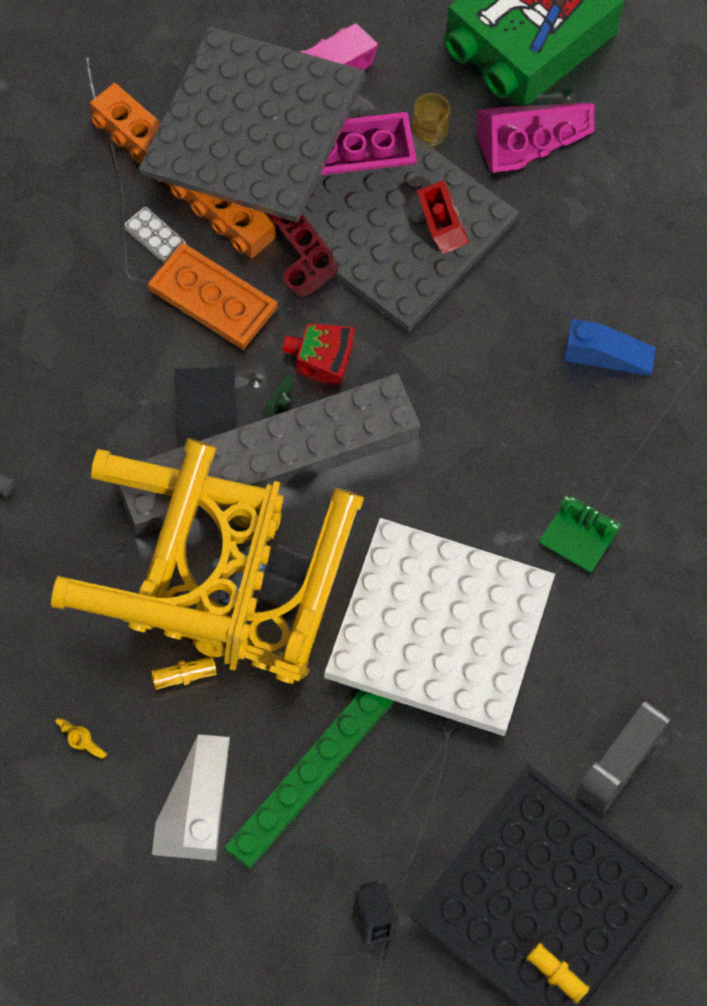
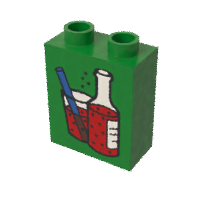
(528, 42)

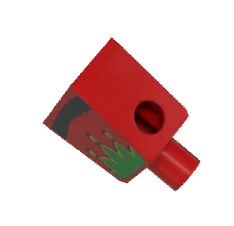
(322, 352)

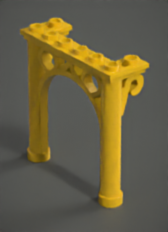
(312, 595)
(212, 628)

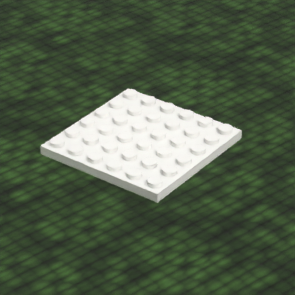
(440, 626)

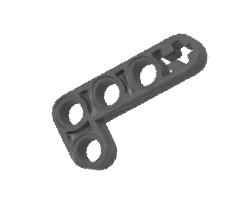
(623, 758)

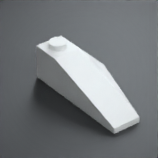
(193, 809)

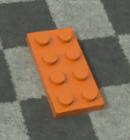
(212, 295)

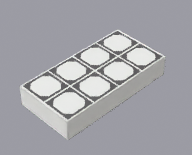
(153, 234)

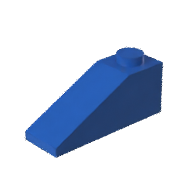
(607, 348)

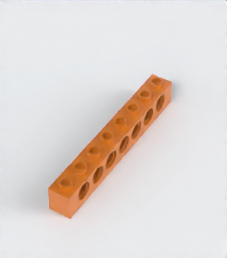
(137, 121)

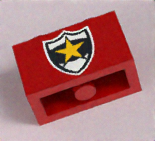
(443, 216)

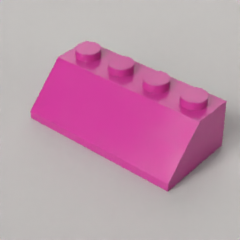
(372, 144)

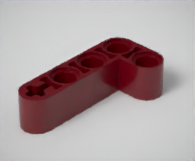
(310, 256)

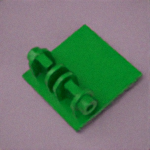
(580, 533)

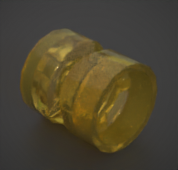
(431, 118)

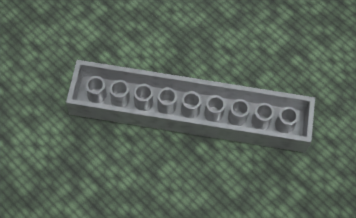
(292, 445)

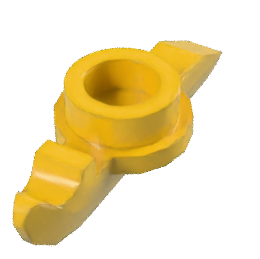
(80, 738)

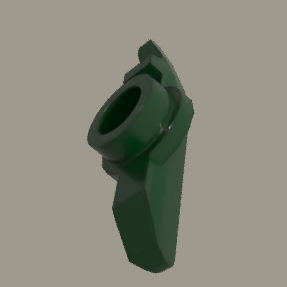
(279, 399)

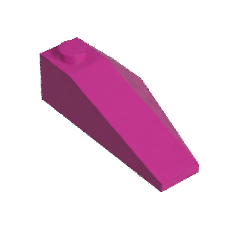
(523, 133)

